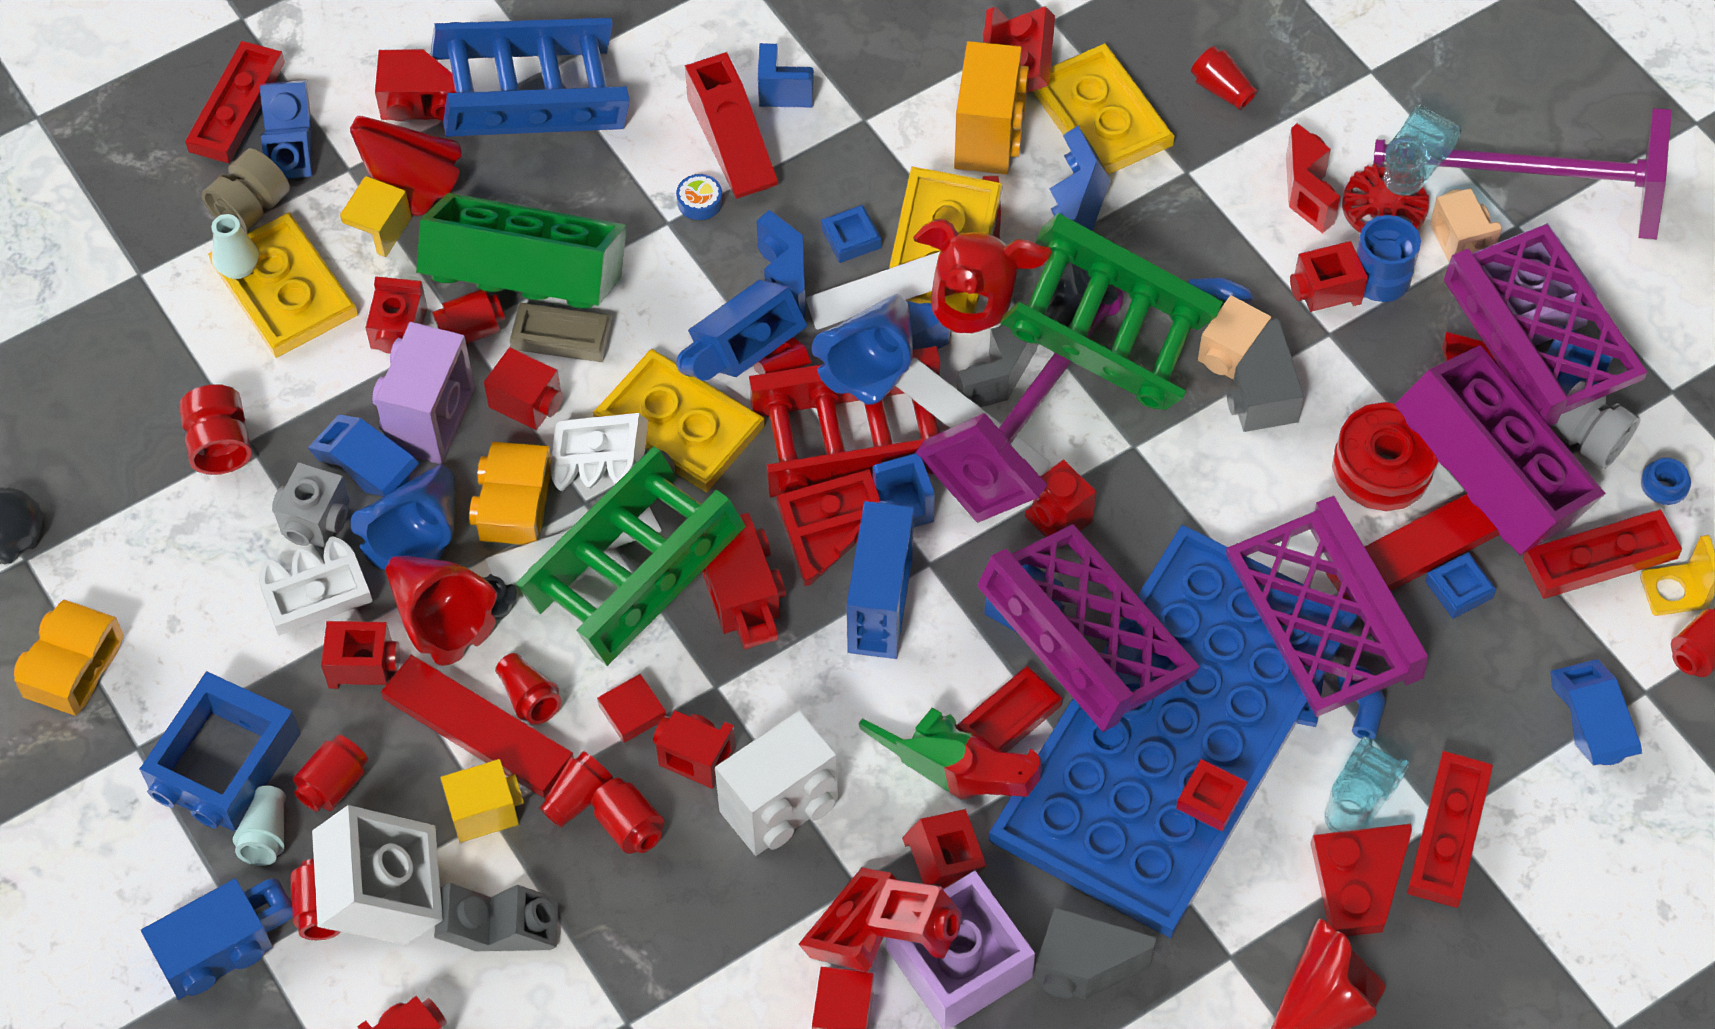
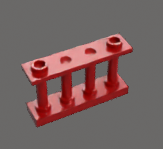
(801, 389)

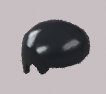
(19, 523)

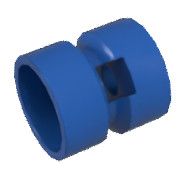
(1388, 255)

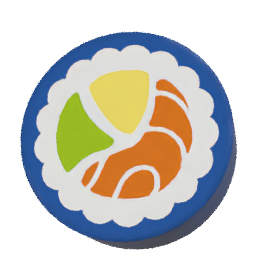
(699, 197)

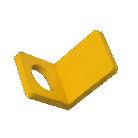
(1695, 577)

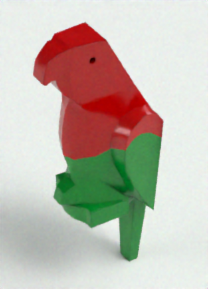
(959, 759)

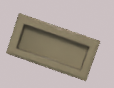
(561, 332)

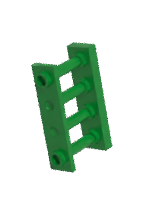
(1146, 287)
(657, 581)

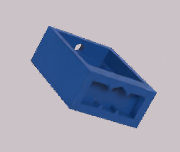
(880, 579)
(242, 707)

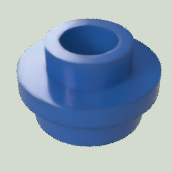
(1670, 471)

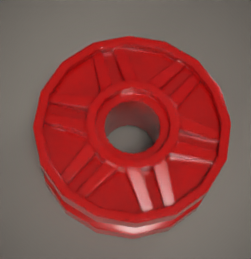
(1380, 481)

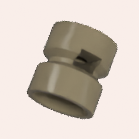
(251, 186)

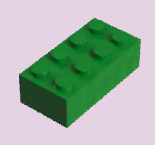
(521, 250)

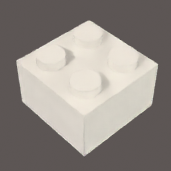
(777, 783)
(376, 875)

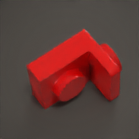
(916, 915)

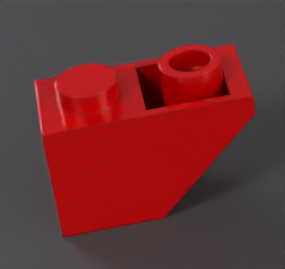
(411, 85)

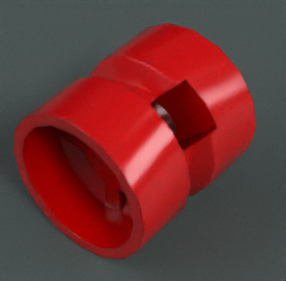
(215, 429)

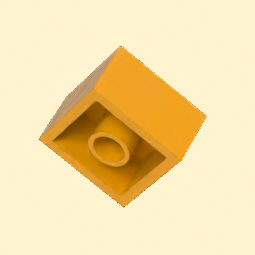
(990, 108)

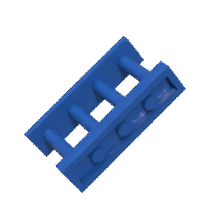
(529, 110)

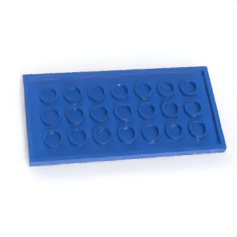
(1111, 796)

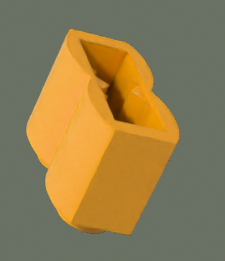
(512, 493)
(68, 657)

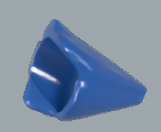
(867, 351)
(409, 520)

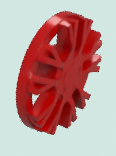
(1380, 200)

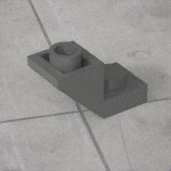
(995, 381)
(505, 922)

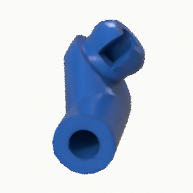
(1222, 288)

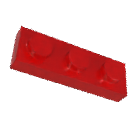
(234, 102)
(1602, 553)
(1450, 829)

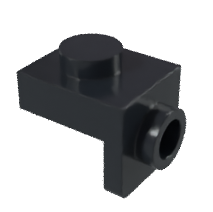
(1070, 292)

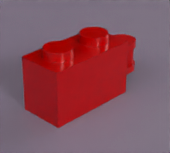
(745, 587)

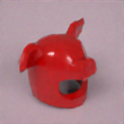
(976, 266)

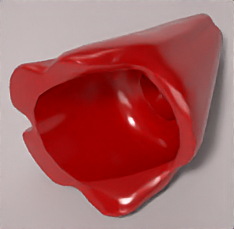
(407, 160)
(441, 606)
(1329, 986)

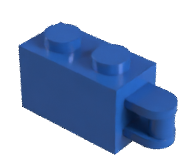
(741, 332)
(216, 934)

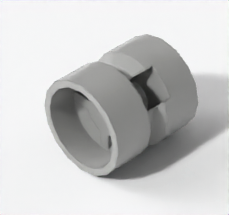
(1598, 428)

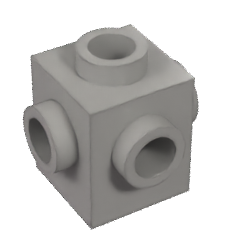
(311, 506)

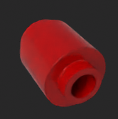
(471, 315)
(1695, 646)
(330, 774)
(627, 816)
(304, 903)

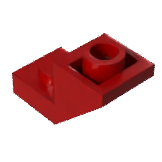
(1306, 167)

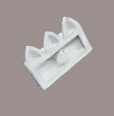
(597, 444)
(314, 588)

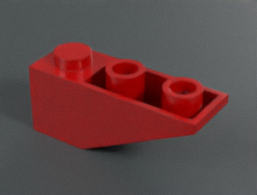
(729, 124)

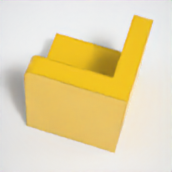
(378, 211)

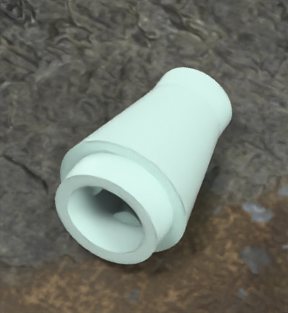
(232, 248)
(262, 828)

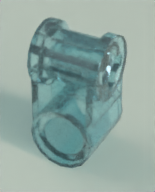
(1418, 150)
(1366, 781)

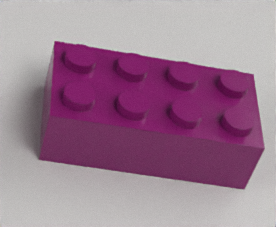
(1499, 449)

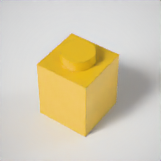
(482, 800)

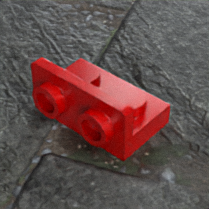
(1029, 31)

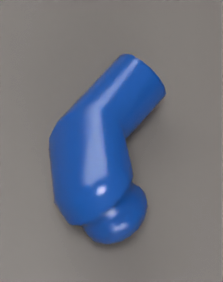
(1368, 711)

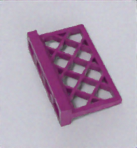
(1505, 333)
(1368, 598)
(1060, 638)

